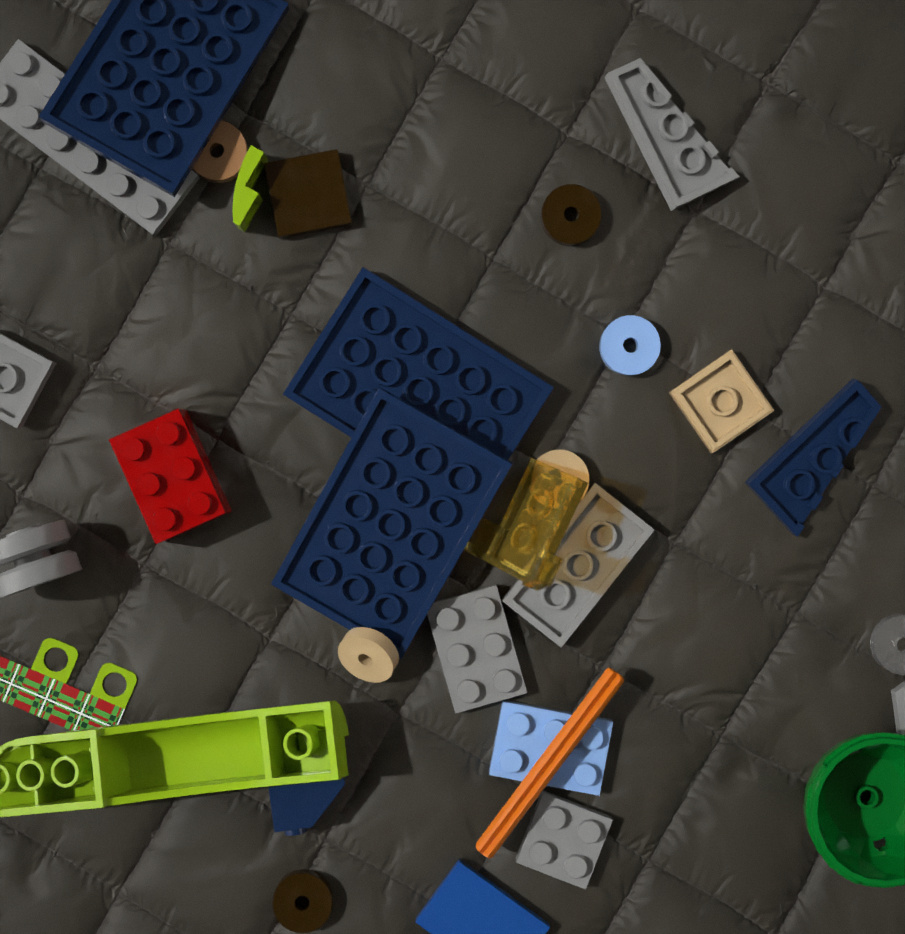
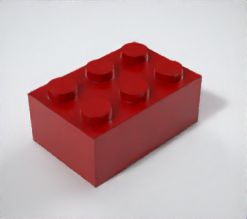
(170, 475)

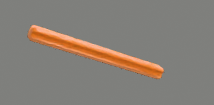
(549, 762)

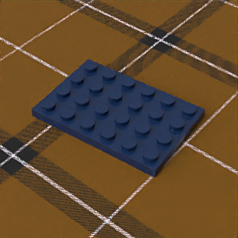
(160, 81)
(404, 347)
(391, 521)

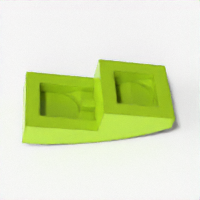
(246, 200)

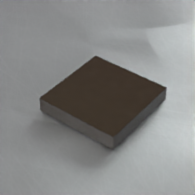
(308, 193)

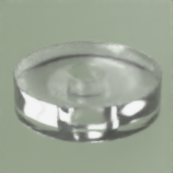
(884, 643)

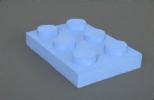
(528, 730)

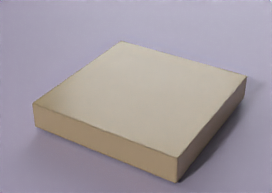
(721, 401)

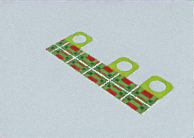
(50, 698)

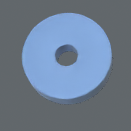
(646, 341)

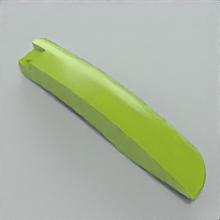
(173, 758)

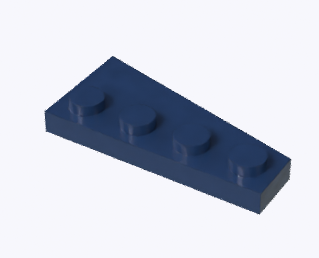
(803, 467)

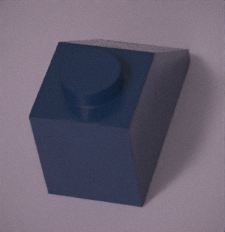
(301, 805)

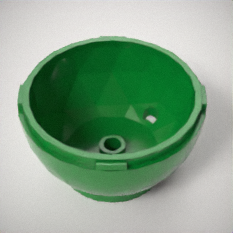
(844, 825)

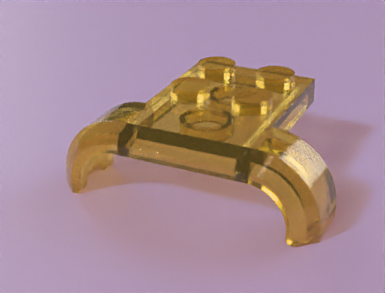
(531, 526)

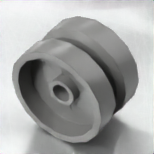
(32, 557)

